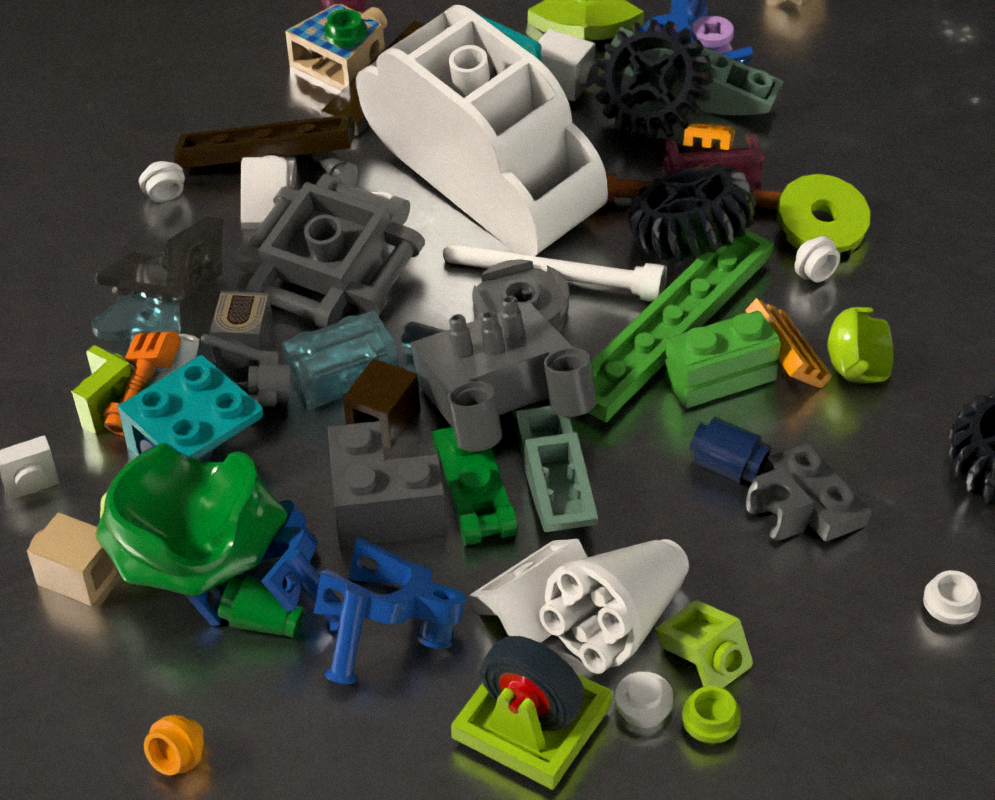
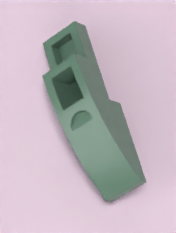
(734, 88)

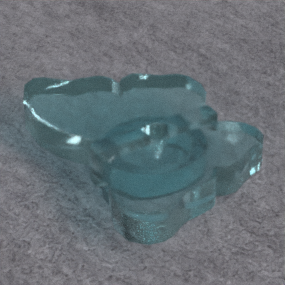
(136, 315)

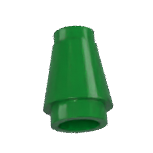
(253, 607)

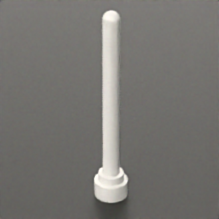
(643, 281)

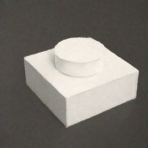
(27, 468)

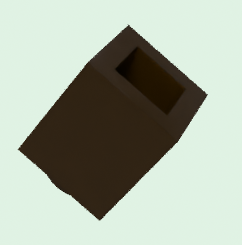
(383, 395)

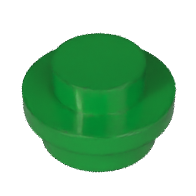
(345, 28)

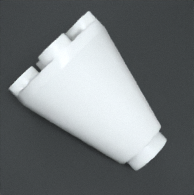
(612, 600)

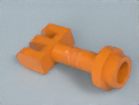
(145, 354)

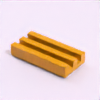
(709, 134)
(795, 351)

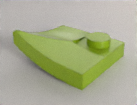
(585, 17)

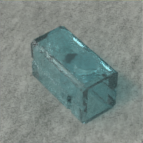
(333, 357)

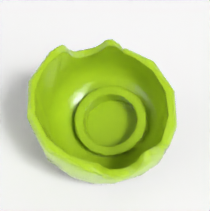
(861, 346)

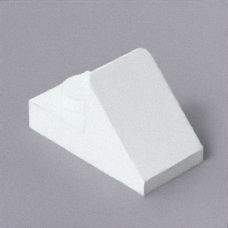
(260, 183)

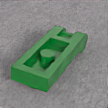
(474, 490)

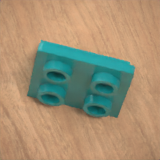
(189, 410)

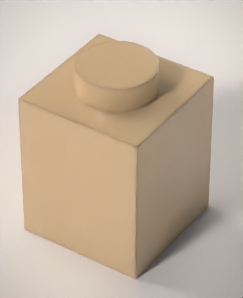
(71, 559)

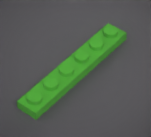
(682, 306)

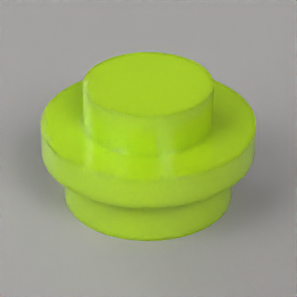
(711, 715)

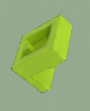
(103, 386)
(709, 640)

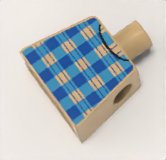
(327, 62)

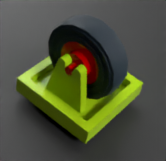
(531, 710)

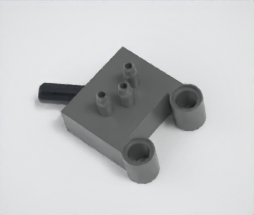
(497, 368)

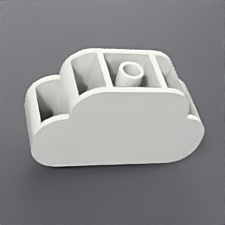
(485, 129)

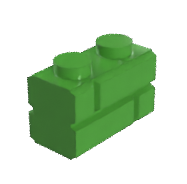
(722, 358)

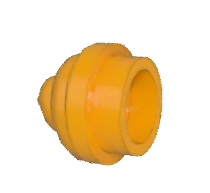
(174, 744)

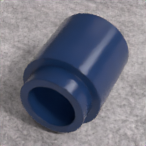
(729, 450)

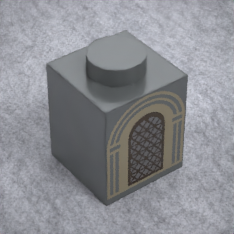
(244, 320)

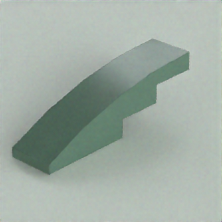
(554, 467)

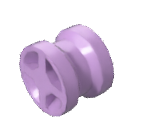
(713, 33)

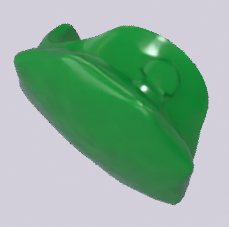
(187, 520)

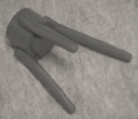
(267, 382)

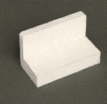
(521, 589)

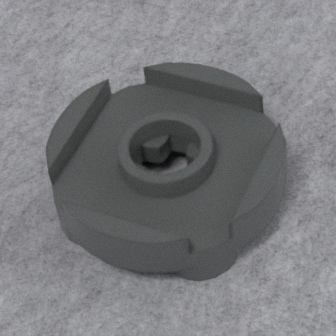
(517, 278)

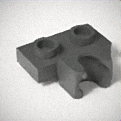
(803, 492)

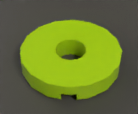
(824, 194)

